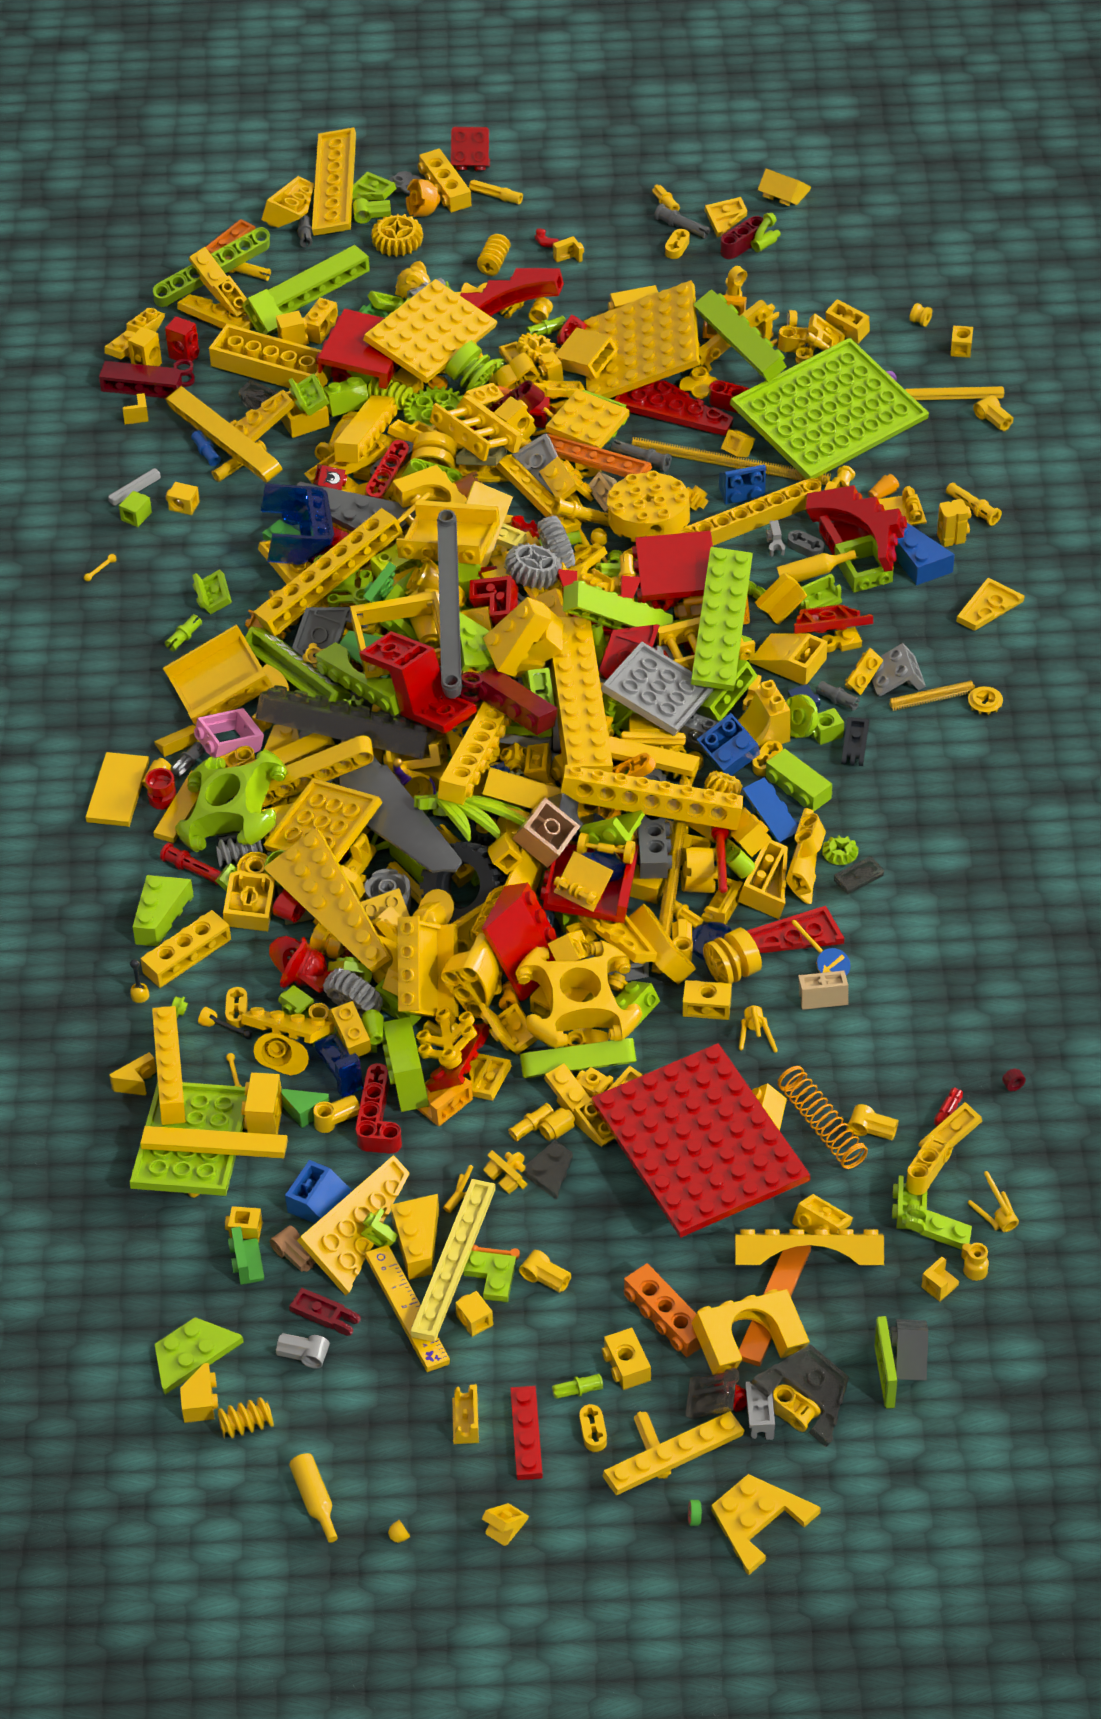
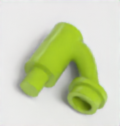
(763, 240)

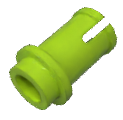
(614, 555)

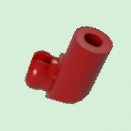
(543, 240)

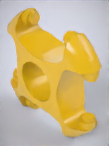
(586, 974)

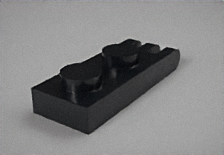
(855, 740)

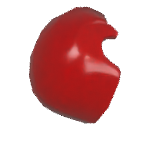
(519, 523)

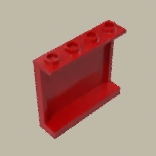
(350, 352)
(672, 565)
(613, 901)

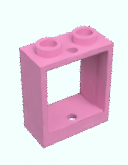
(226, 721)

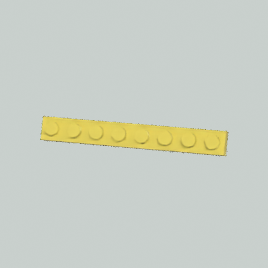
(453, 1260)

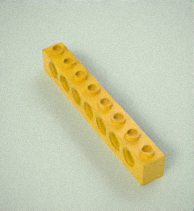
(328, 572)
(472, 754)
(590, 788)

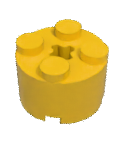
(698, 870)

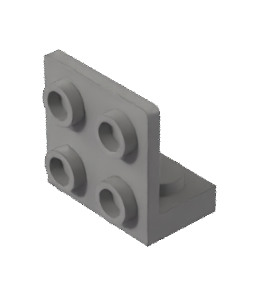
(897, 667)

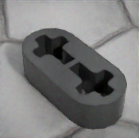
(805, 543)

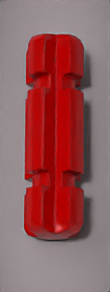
(949, 1105)

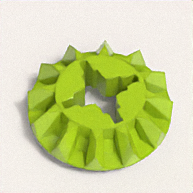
(840, 857)

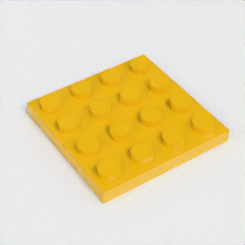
(332, 809)

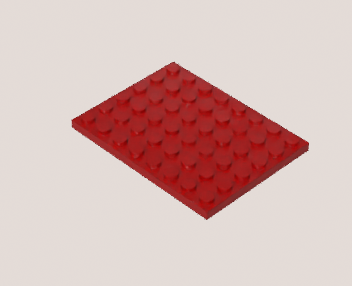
(700, 1140)

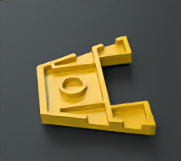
(750, 1508)

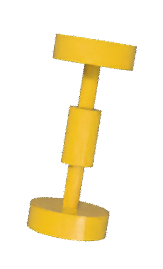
(629, 851)

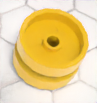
(435, 448)

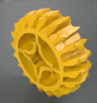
(397, 235)

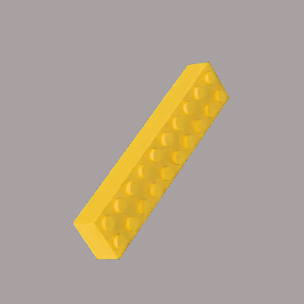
(580, 699)

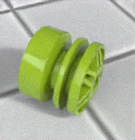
(468, 365)

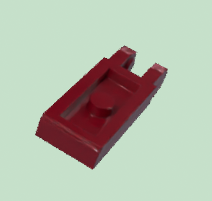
(324, 1311)

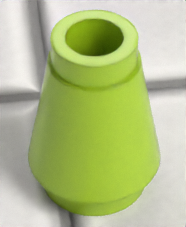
(373, 1023)

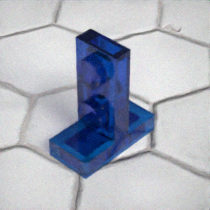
(342, 1065)

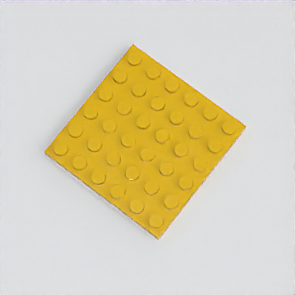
(652, 340)

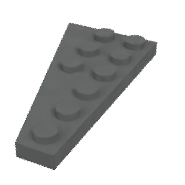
(353, 509)

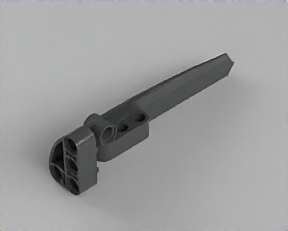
(399, 819)

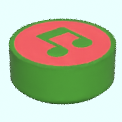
(694, 1513)

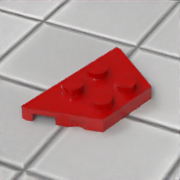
(829, 617)
(622, 644)

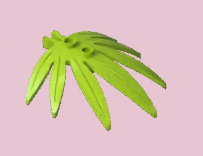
(471, 808)

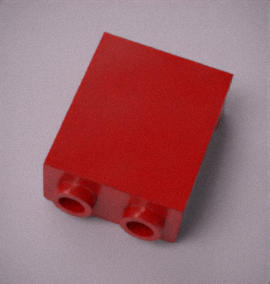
(838, 532)

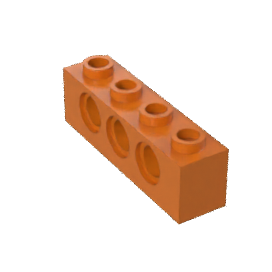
(662, 1298)

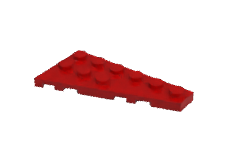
(674, 405)

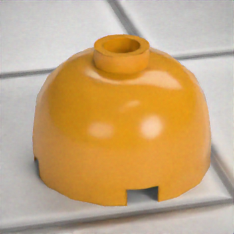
(422, 198)

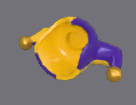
(414, 782)

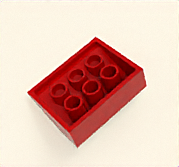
(515, 929)

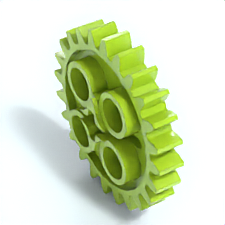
(421, 404)

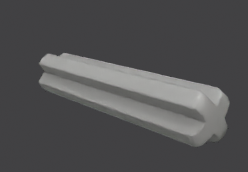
(136, 485)

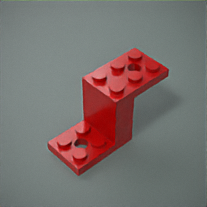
(417, 682)

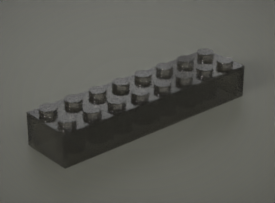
(344, 721)

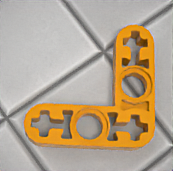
(639, 767)

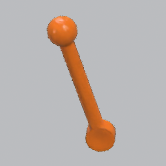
(514, 1252)

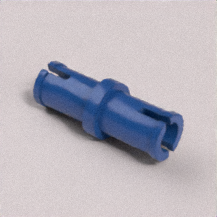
(205, 448)

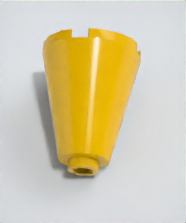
(428, 577)
(424, 624)

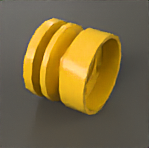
(732, 956)

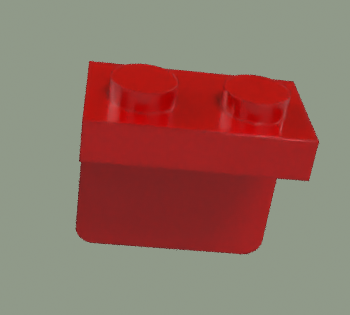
(470, 148)

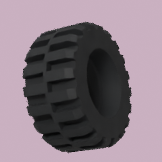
(476, 856)

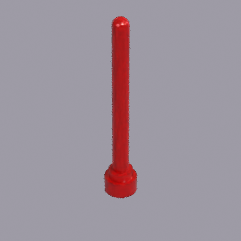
(720, 835)

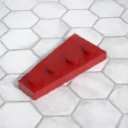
(785, 936)
(446, 1078)

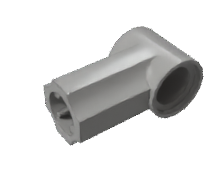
(308, 1350)

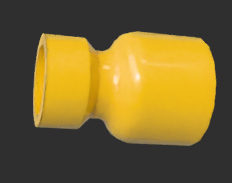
(975, 1261)

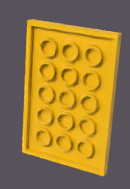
(429, 330)

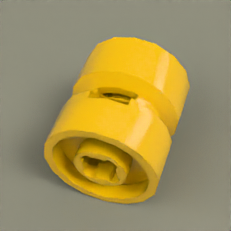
(326, 942)

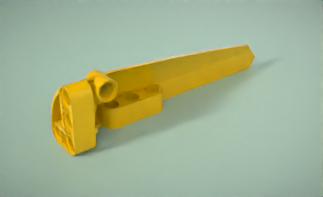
(477, 973)

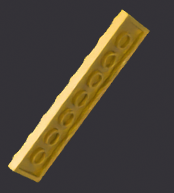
(334, 181)

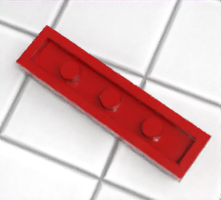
(526, 1433)

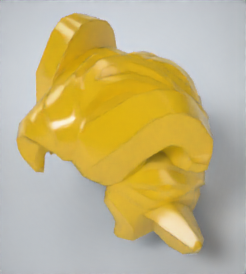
(411, 278)

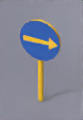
(829, 959)

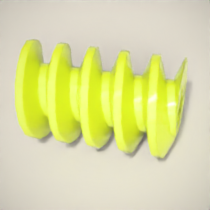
(394, 389)

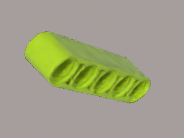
(578, 1057)

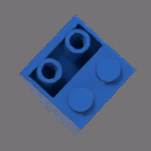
(742, 484)
(729, 745)
(315, 1192)

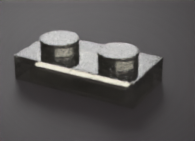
(858, 875)

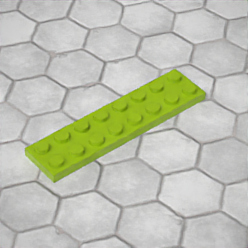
(721, 619)

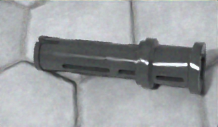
(674, 218)
(650, 455)

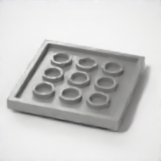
(656, 688)

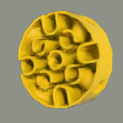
(648, 505)

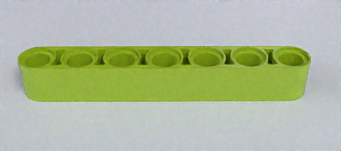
(232, 249)

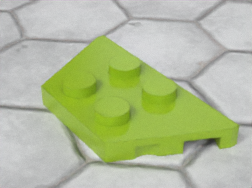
(473, 648)
(189, 1348)

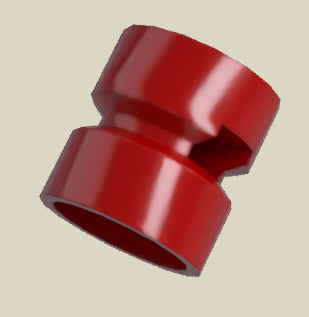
(160, 788)

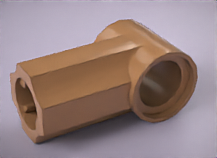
(286, 1245)

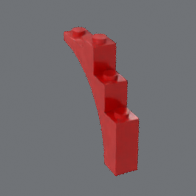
(522, 286)
(848, 506)

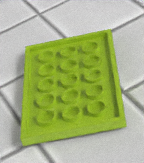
(191, 1172)

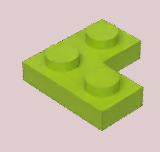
(497, 1271)

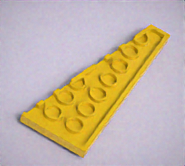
(320, 886)

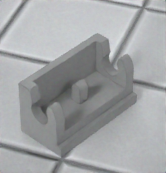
(760, 1412)

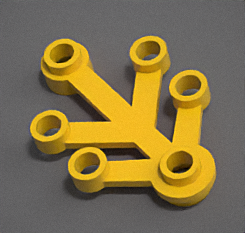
(451, 1055)

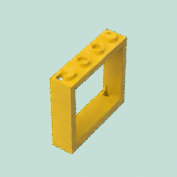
(392, 610)

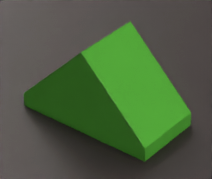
(301, 1104)

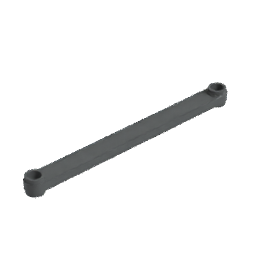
(449, 604)

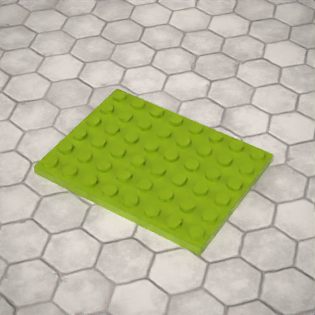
(829, 409)

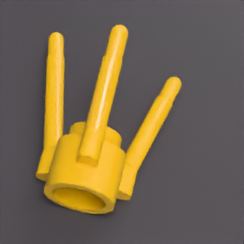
(754, 1020)
(1004, 1217)

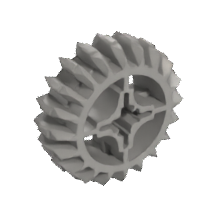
(555, 538)
(532, 565)
(346, 986)

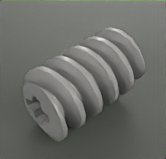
(234, 851)

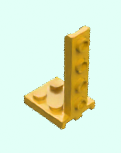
(717, 345)

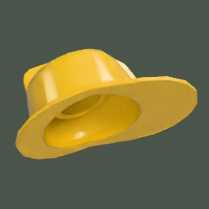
(436, 907)
(281, 1053)

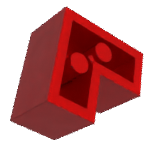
(497, 593)

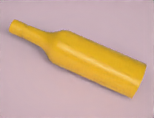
(814, 565)
(313, 1492)

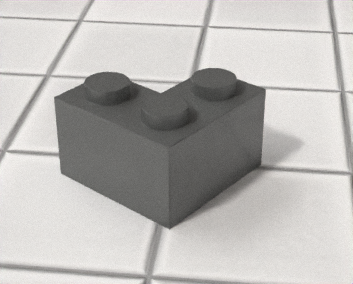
(911, 1346)

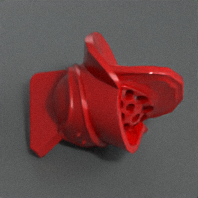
(303, 967)

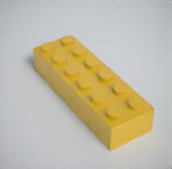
(265, 357)

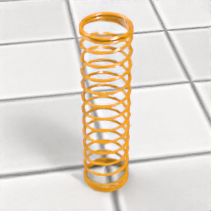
(796, 1084)

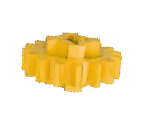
(535, 346)

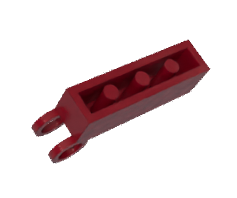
(147, 379)
(511, 699)

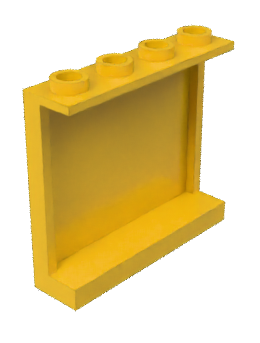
(474, 531)
(218, 675)
(421, 959)

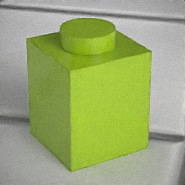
(135, 508)

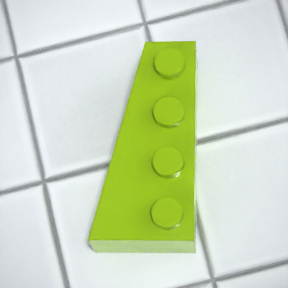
(404, 1064)

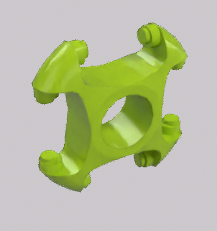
(242, 813)

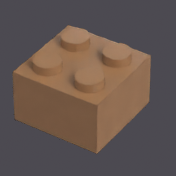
(546, 832)

